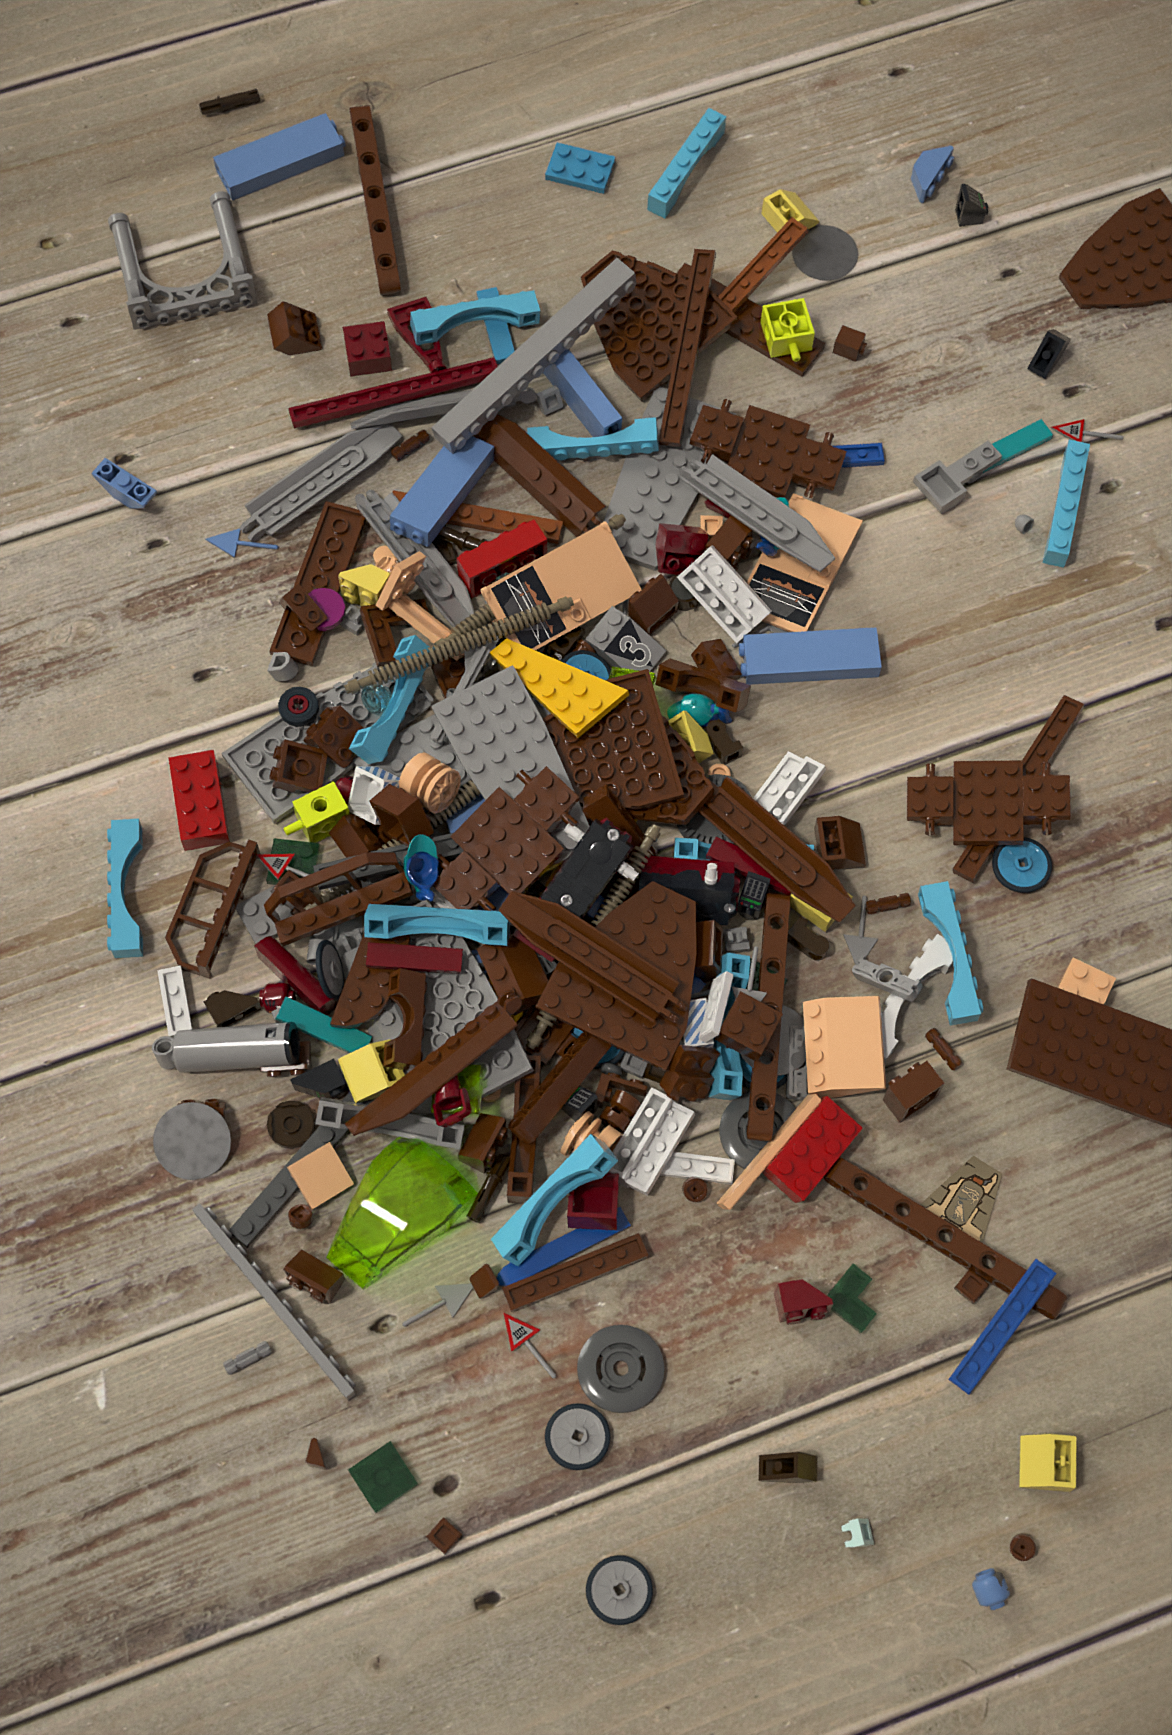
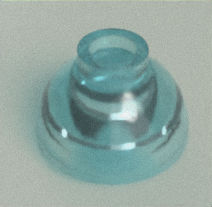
(376, 699)

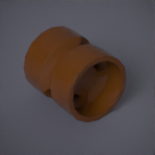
(623, 1104)

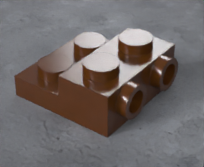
(298, 767)
(689, 1073)

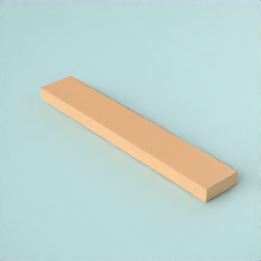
(768, 1152)

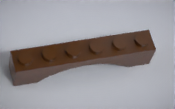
(523, 1156)

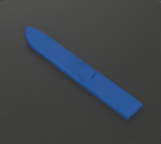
(558, 1251)

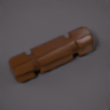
(410, 445)
(888, 903)
(943, 1048)

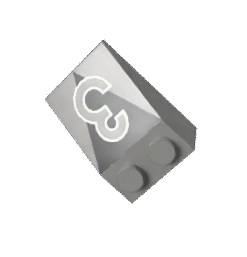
(624, 643)

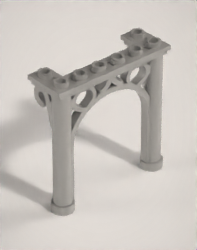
(146, 314)

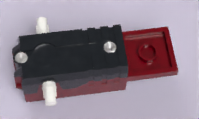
(587, 869)
(703, 881)

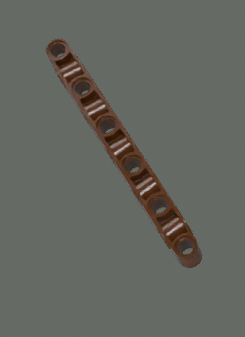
(375, 200)
(765, 1075)
(927, 1226)

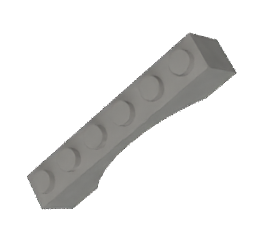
(423, 1127)

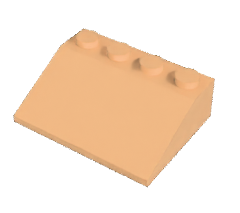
(844, 1046)

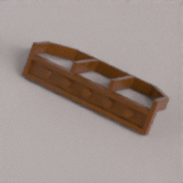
(342, 908)
(222, 915)

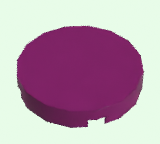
(331, 604)

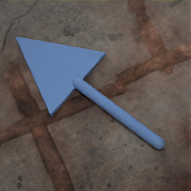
(229, 541)

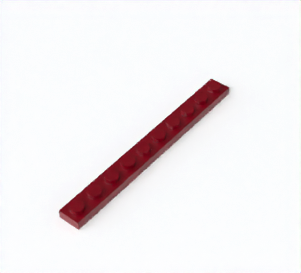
(391, 393)

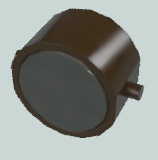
(684, 596)

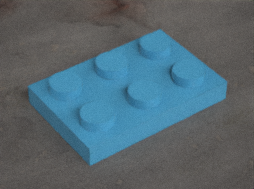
(580, 168)

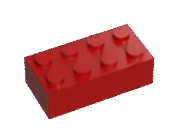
(501, 555)
(199, 800)
(812, 1150)

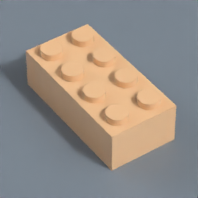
(1086, 981)

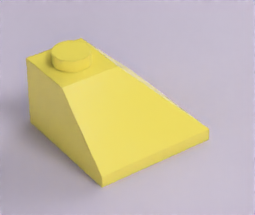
(692, 734)

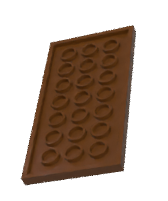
(1094, 1052)

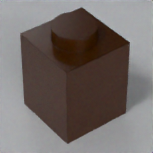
(849, 343)

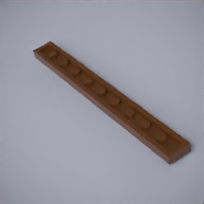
(687, 348)
(1041, 751)

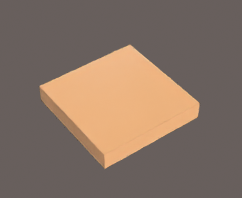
(320, 1175)

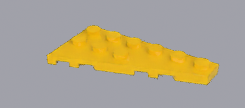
(563, 690)

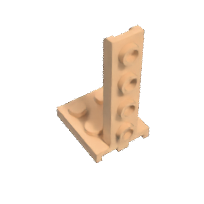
(395, 597)

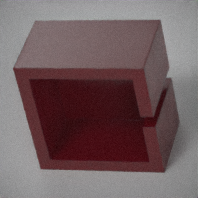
(367, 348)
(595, 1204)

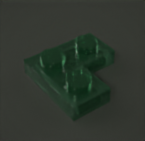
(846, 1300)

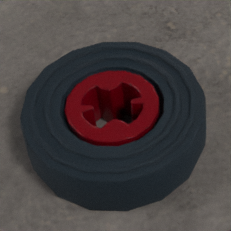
(298, 717)

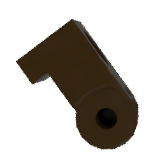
(565, 644)
(722, 744)
(806, 941)

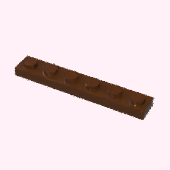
(575, 1272)

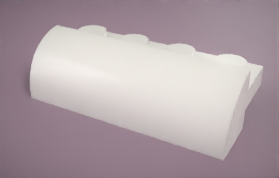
(724, 594)
(789, 786)
(650, 1141)

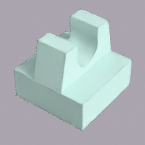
(860, 1533)

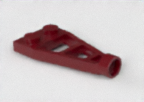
(400, 319)

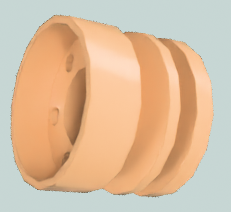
(431, 781)
(582, 1129)

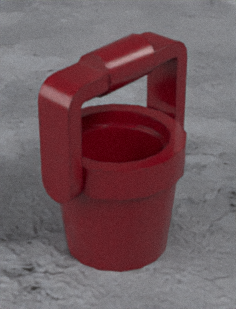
(448, 1098)

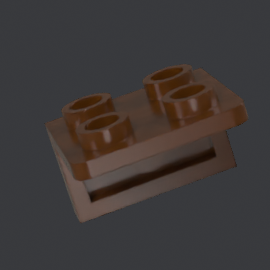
(334, 735)

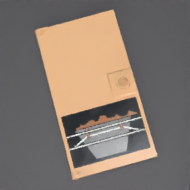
(586, 569)
(793, 587)

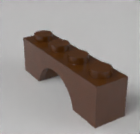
(684, 677)
(408, 991)

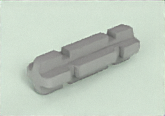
(247, 1357)

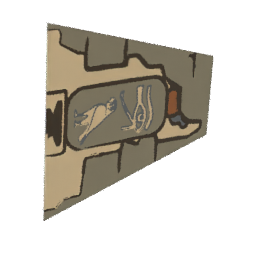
(967, 1197)

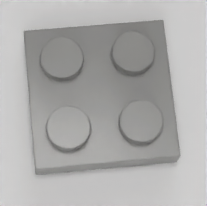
(255, 918)

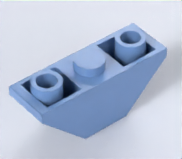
(930, 170)
(123, 485)

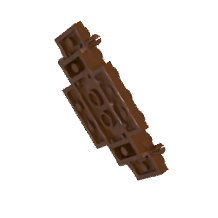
(768, 449)
(988, 801)
(507, 842)

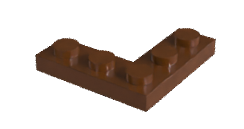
(377, 626)

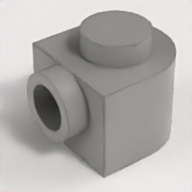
(282, 667)

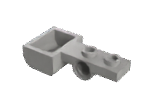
(945, 484)

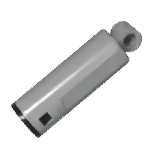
(229, 1047)

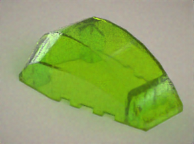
(398, 1209)

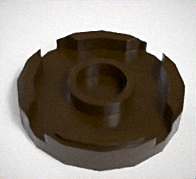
(290, 1124)

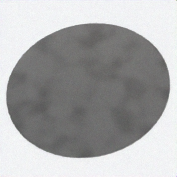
(826, 253)
(788, 1019)
(191, 1141)

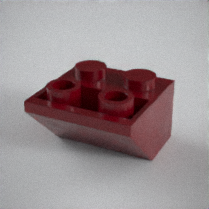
(678, 547)
(800, 1300)

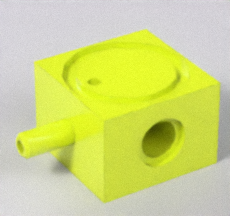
(787, 328)
(318, 813)

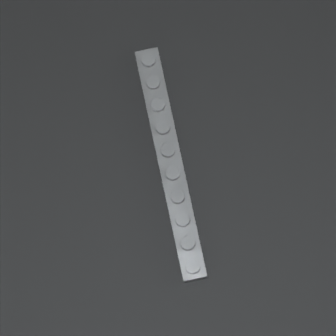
(281, 1308)

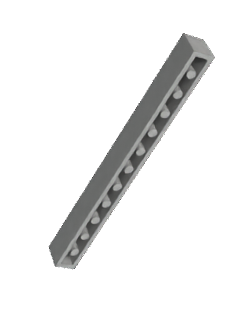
(534, 356)

